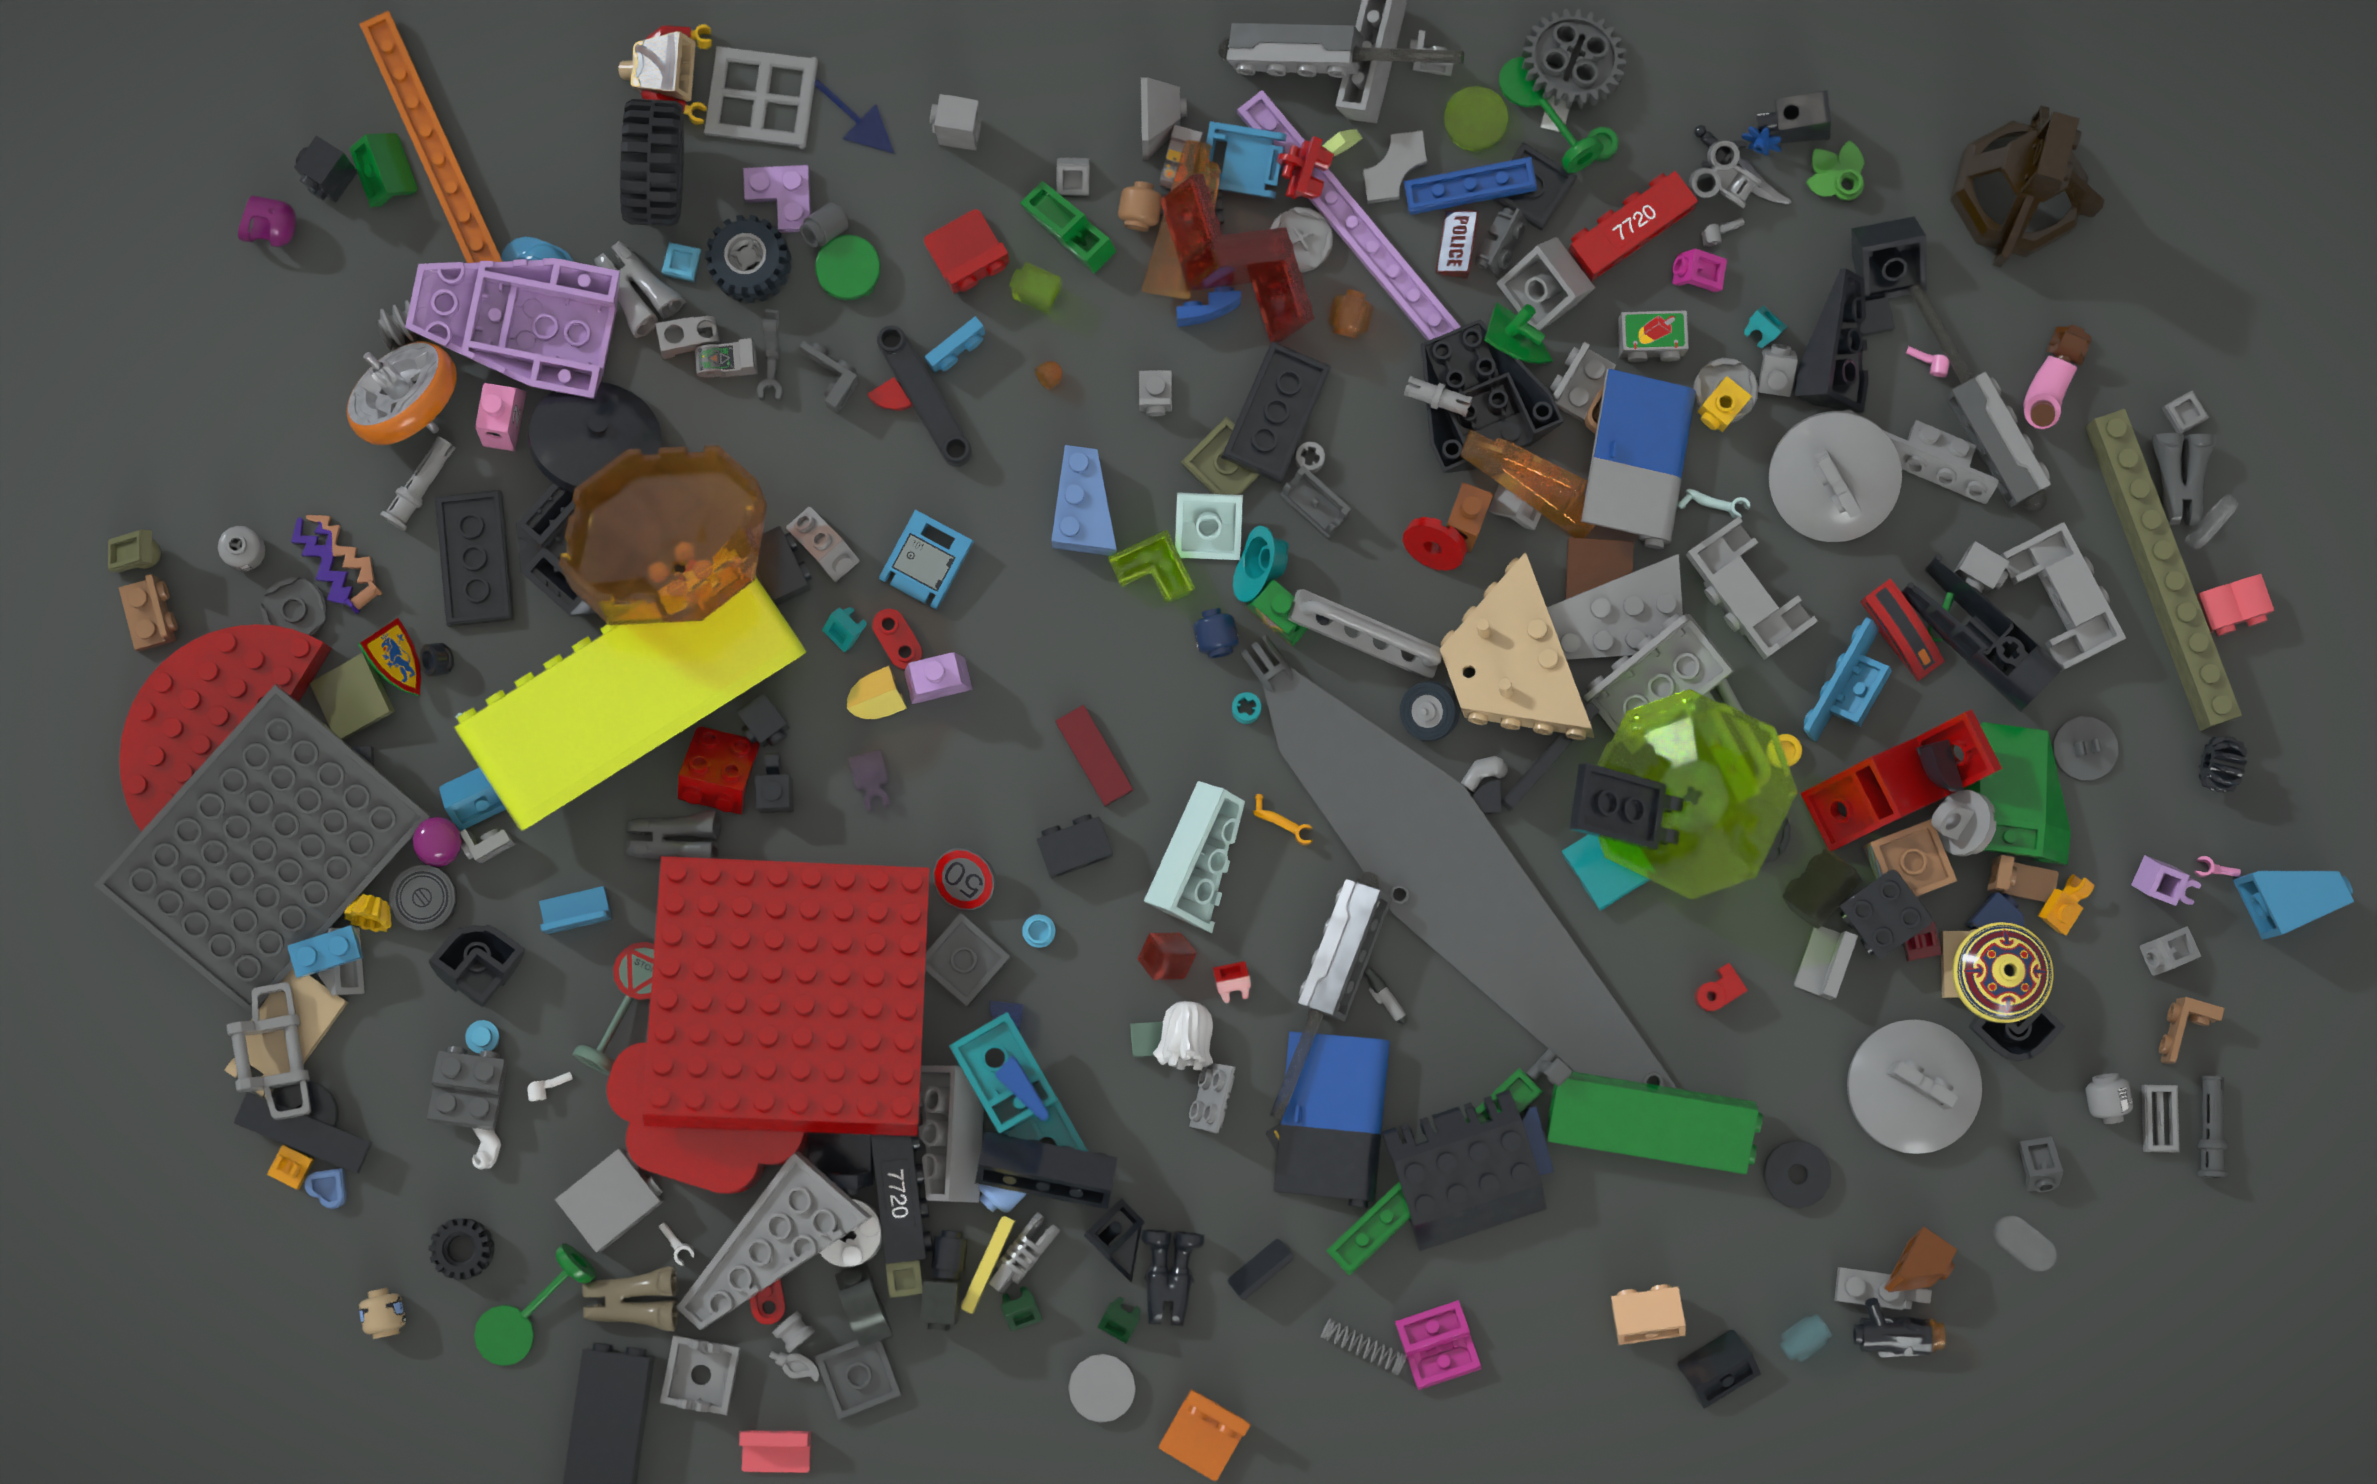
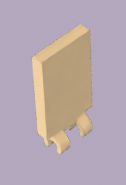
(317, 1013)

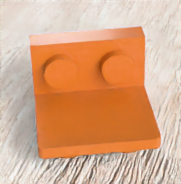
(1203, 1435)

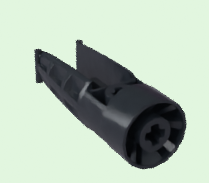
(1986, 638)

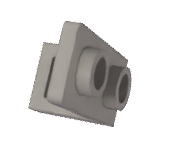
(823, 544)

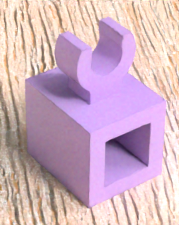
(2163, 881)

